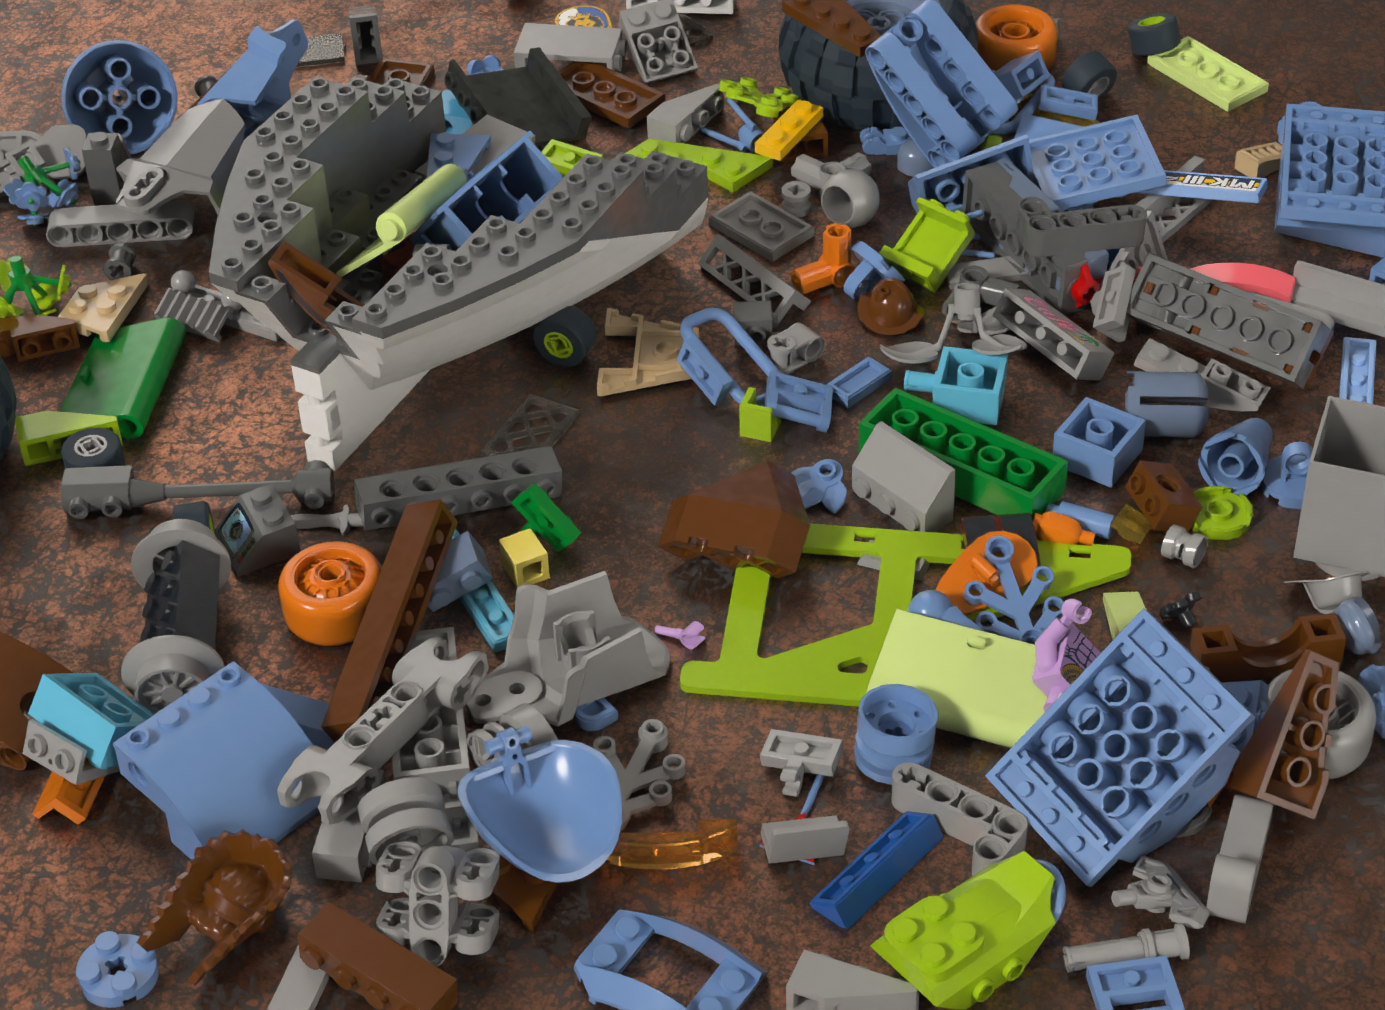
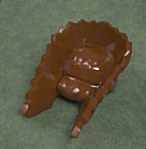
(223, 893)

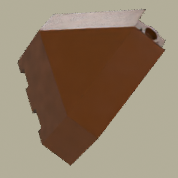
(741, 521)

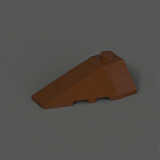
(1289, 746)

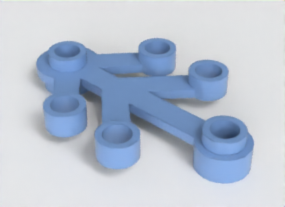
(1016, 605)

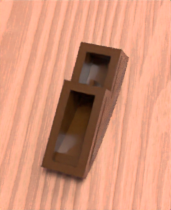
(309, 283)

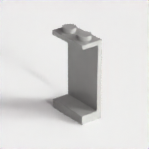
(572, 44)

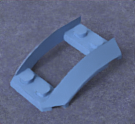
(624, 937)

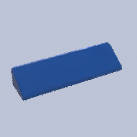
(878, 868)

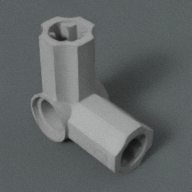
(817, 173)

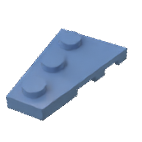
(456, 149)

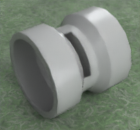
(1184, 546)

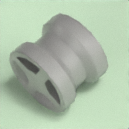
(796, 198)

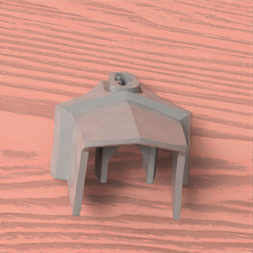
(187, 158)
(567, 652)

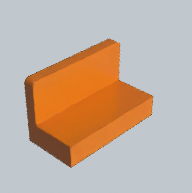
(67, 798)

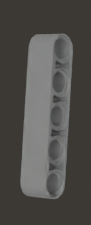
(111, 225)

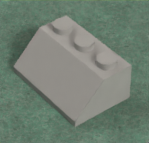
(904, 481)

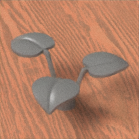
(968, 308)

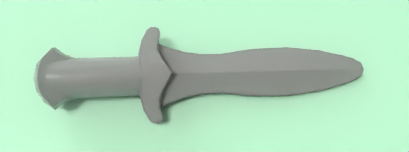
(341, 520)

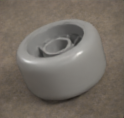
(1349, 723)

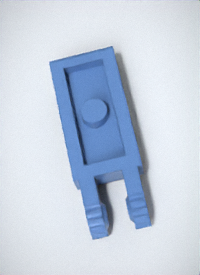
(883, 141)

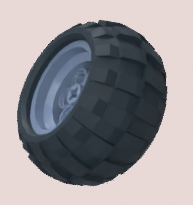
(842, 81)

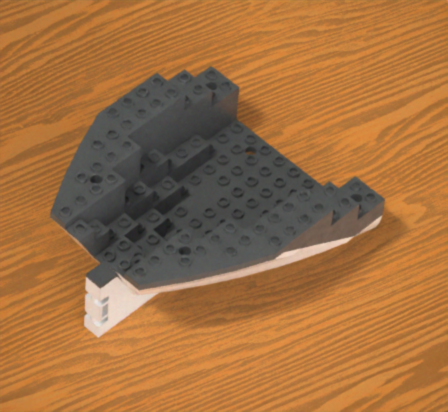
(345, 157)

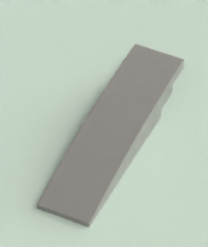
(441, 754)

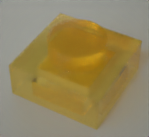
(1131, 524)

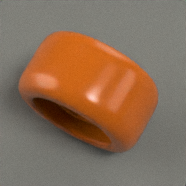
(1015, 32)
(328, 591)

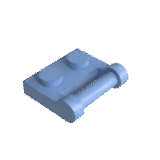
(801, 394)
(1134, 983)

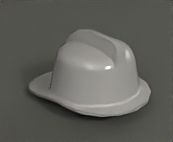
(1330, 592)

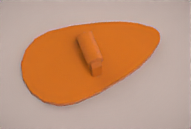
(973, 566)

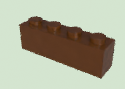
(373, 964)

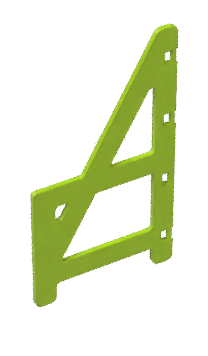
(813, 669)

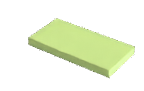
(1209, 74)

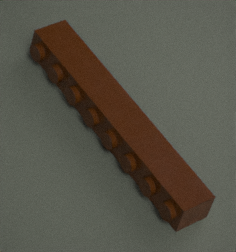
(392, 612)

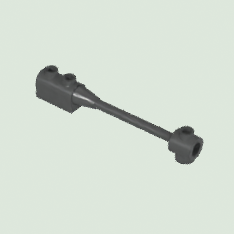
(116, 489)

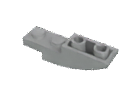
(1226, 386)

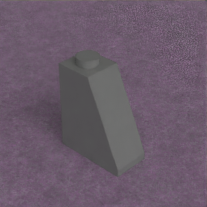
(365, 34)
(102, 156)

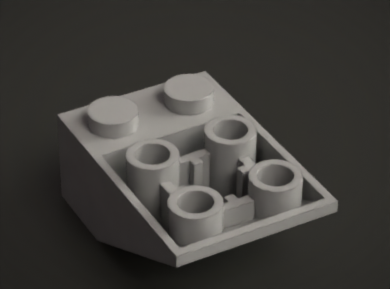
(656, 41)

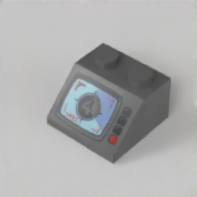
(258, 531)

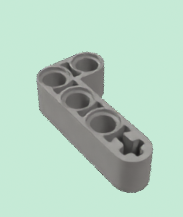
(962, 813)
(1239, 859)

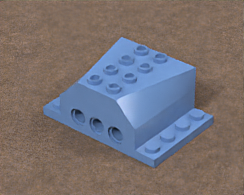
(1333, 177)
(1124, 752)

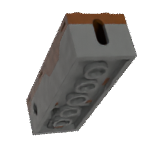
(1228, 321)

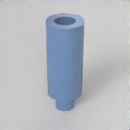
(1089, 519)

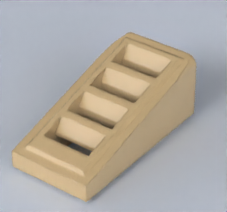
(1259, 160)

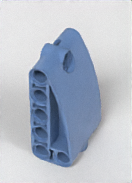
(938, 85)

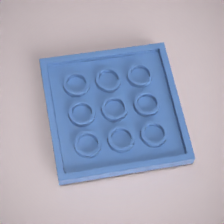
(1096, 163)

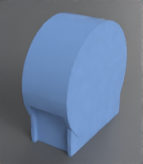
(503, 188)

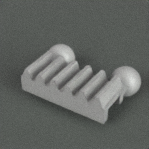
(195, 314)

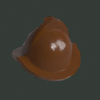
(889, 308)

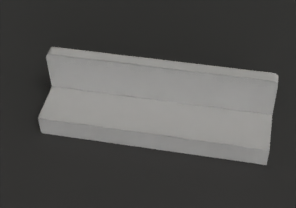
(1341, 296)

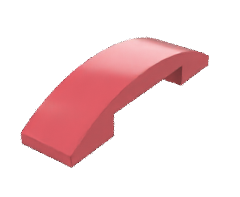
(1252, 278)

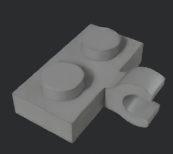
(800, 754)

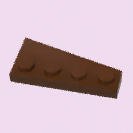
(834, 21)

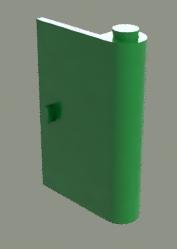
(126, 374)

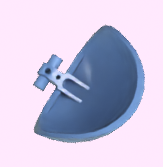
(545, 806)

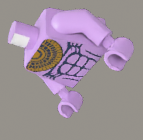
(1063, 652)

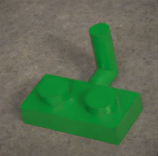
(545, 517)

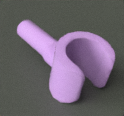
(689, 636)

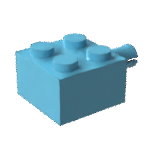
(965, 383)

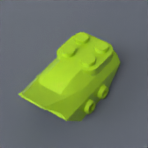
(973, 936)

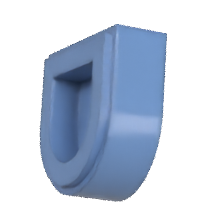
(595, 715)

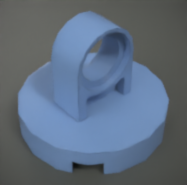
(868, 272)
(1287, 475)

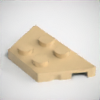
(104, 305)

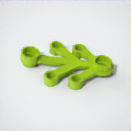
(766, 105)

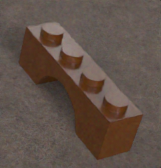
(1244, 660)

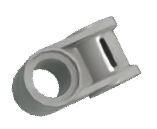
(795, 348)

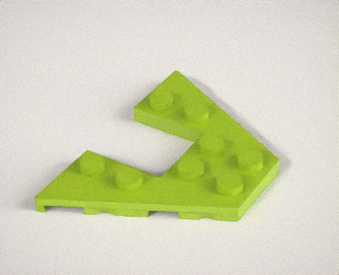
(724, 167)

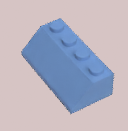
(947, 181)

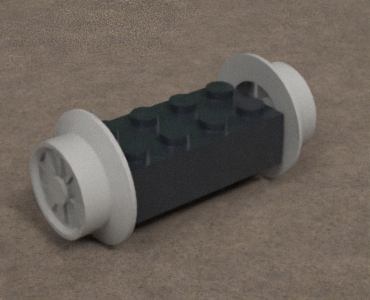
(181, 572)

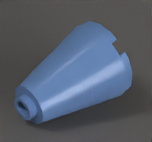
(1237, 456)

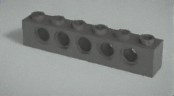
(460, 485)

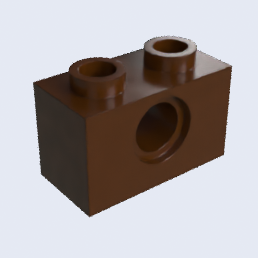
(1163, 496)

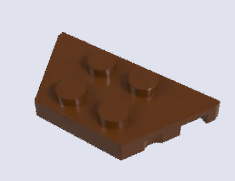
(522, 893)

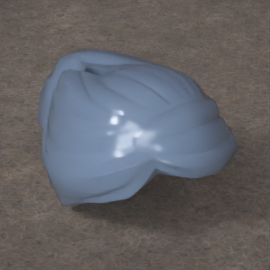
(1359, 626)

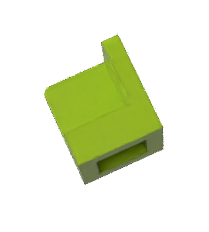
(756, 420)

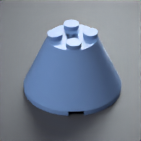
(144, 97)

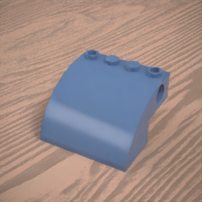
(218, 761)

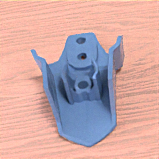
(261, 76)

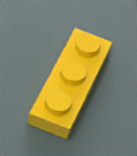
(788, 130)

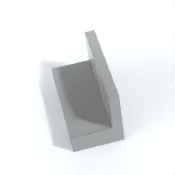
(1113, 303)
(804, 838)

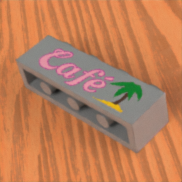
(1053, 334)

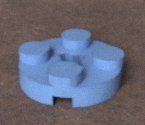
(113, 951)

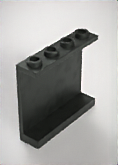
(524, 97)

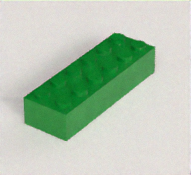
(988, 465)

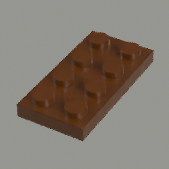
(611, 93)

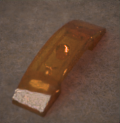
(676, 849)

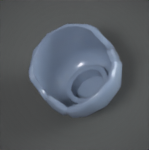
(911, 160)

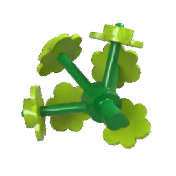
(18, 277)

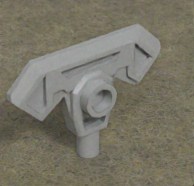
(1162, 889)

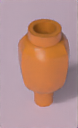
(1061, 529)

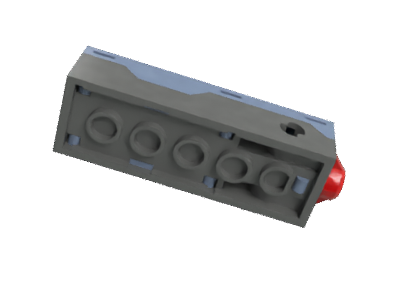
(1060, 280)

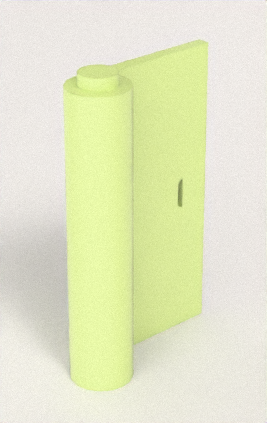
(410, 213)
(972, 676)

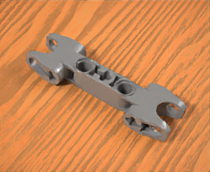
(351, 764)

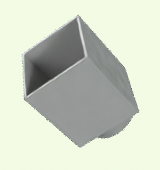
(1345, 492)

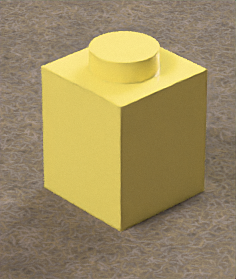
(524, 558)

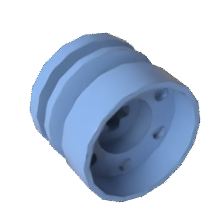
(894, 728)

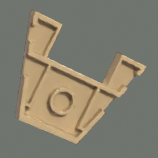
(654, 354)

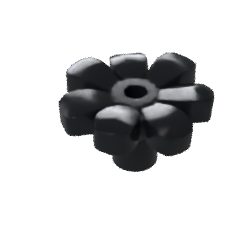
(1182, 609)

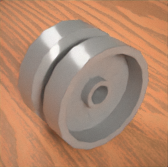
(404, 812)

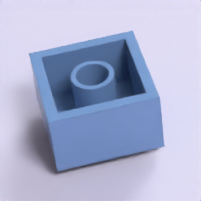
(1099, 441)

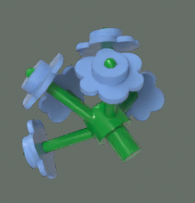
(30, 196)

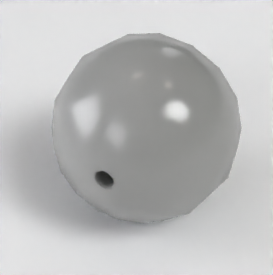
(850, 198)

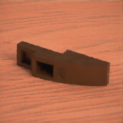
(36, 336)

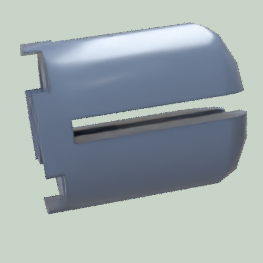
(1168, 389)

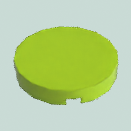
(1223, 513)

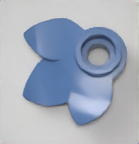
(818, 487)

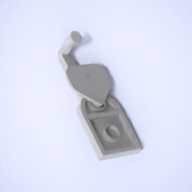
(51, 145)

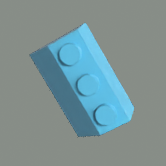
(87, 713)

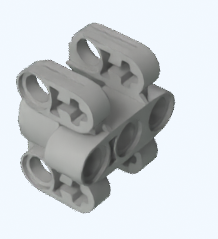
(433, 899)

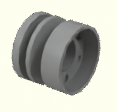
(516, 718)

